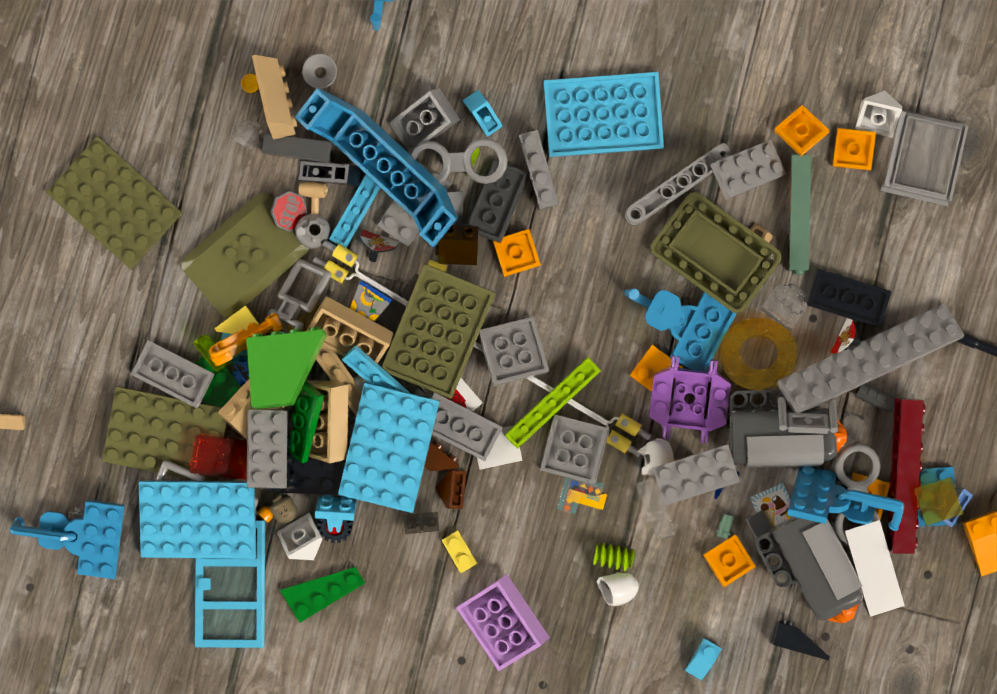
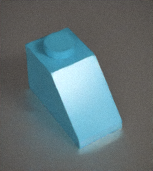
(482, 113)
(703, 658)

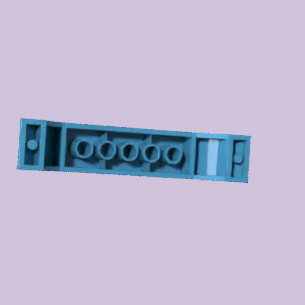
(382, 161)

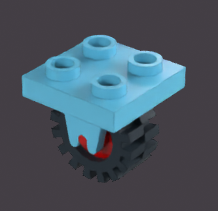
(335, 517)

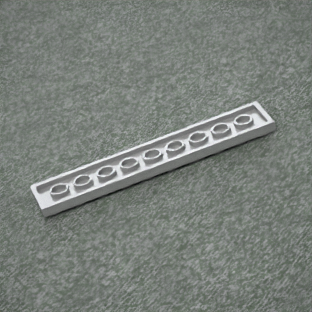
(870, 359)

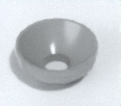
(314, 62)
(305, 237)

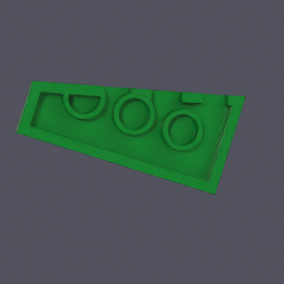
(305, 421)
(315, 595)

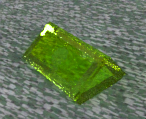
(203, 344)

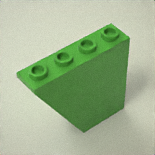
(281, 365)

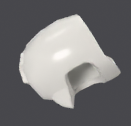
(656, 454)
(621, 588)

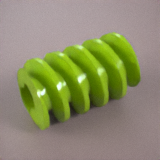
(613, 556)

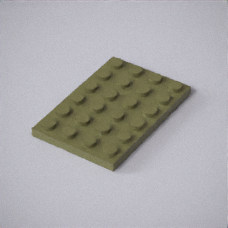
(114, 203)
(438, 331)
(157, 428)

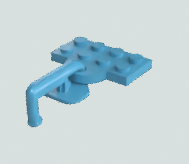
(696, 328)
(818, 495)
(96, 535)

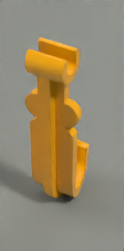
(236, 343)

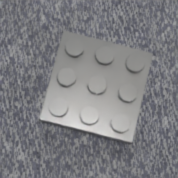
(513, 351)
(574, 449)

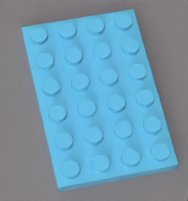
(603, 114)
(388, 447)
(197, 519)

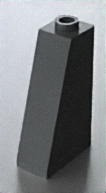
(297, 148)

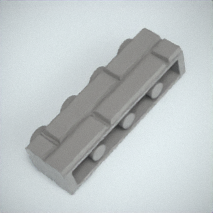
(538, 170)

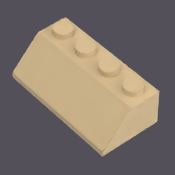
(274, 96)
(348, 328)
(236, 409)
(332, 425)

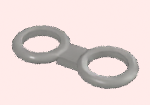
(462, 160)
(855, 485)

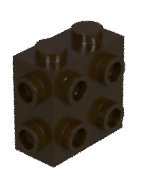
(458, 246)

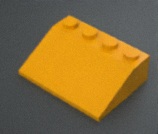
(983, 541)

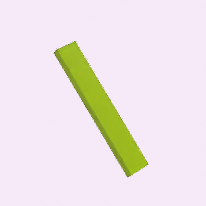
(552, 402)

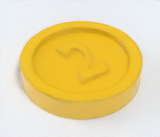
(249, 83)

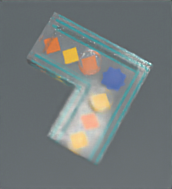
(575, 489)

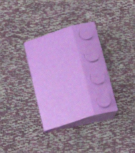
(503, 622)

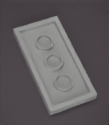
(748, 169)
(399, 222)
(172, 374)
(464, 428)
(267, 449)
(696, 474)

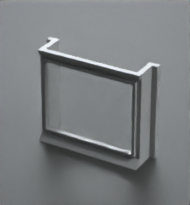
(925, 158)

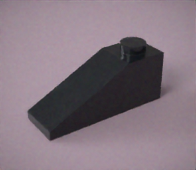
(330, 173)
(794, 639)

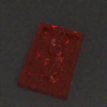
(219, 457)

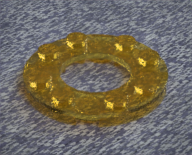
(758, 378)

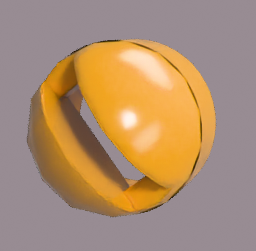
(265, 513)

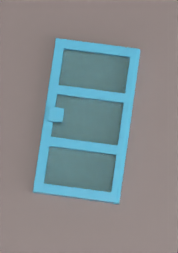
(231, 599)

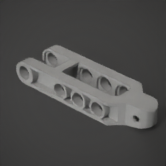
(656, 200)

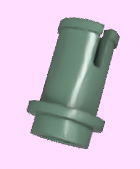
(724, 527)

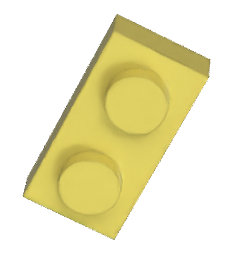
(459, 551)

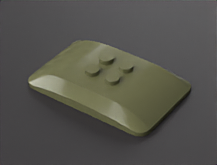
(716, 252)
(242, 257)

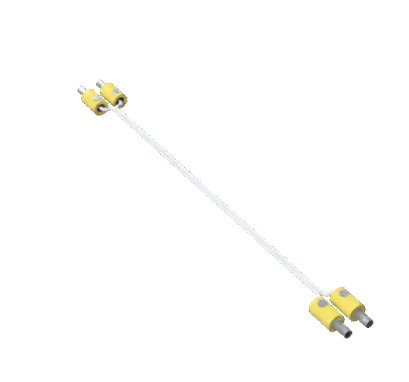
(623, 422)

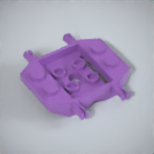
(689, 414)

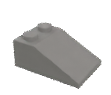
(424, 119)

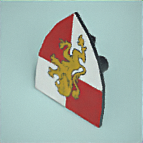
(376, 244)
(846, 337)

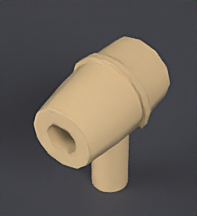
(315, 191)

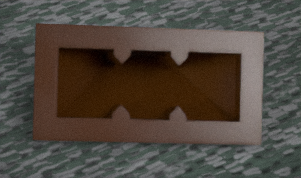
(452, 489)

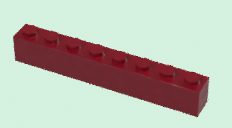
(905, 472)

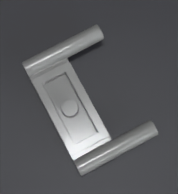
(808, 422)

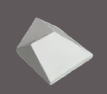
(879, 114)
(301, 538)

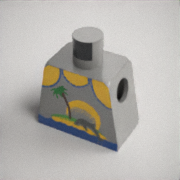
(369, 302)

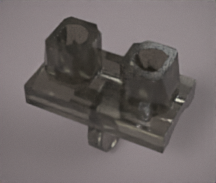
(421, 522)

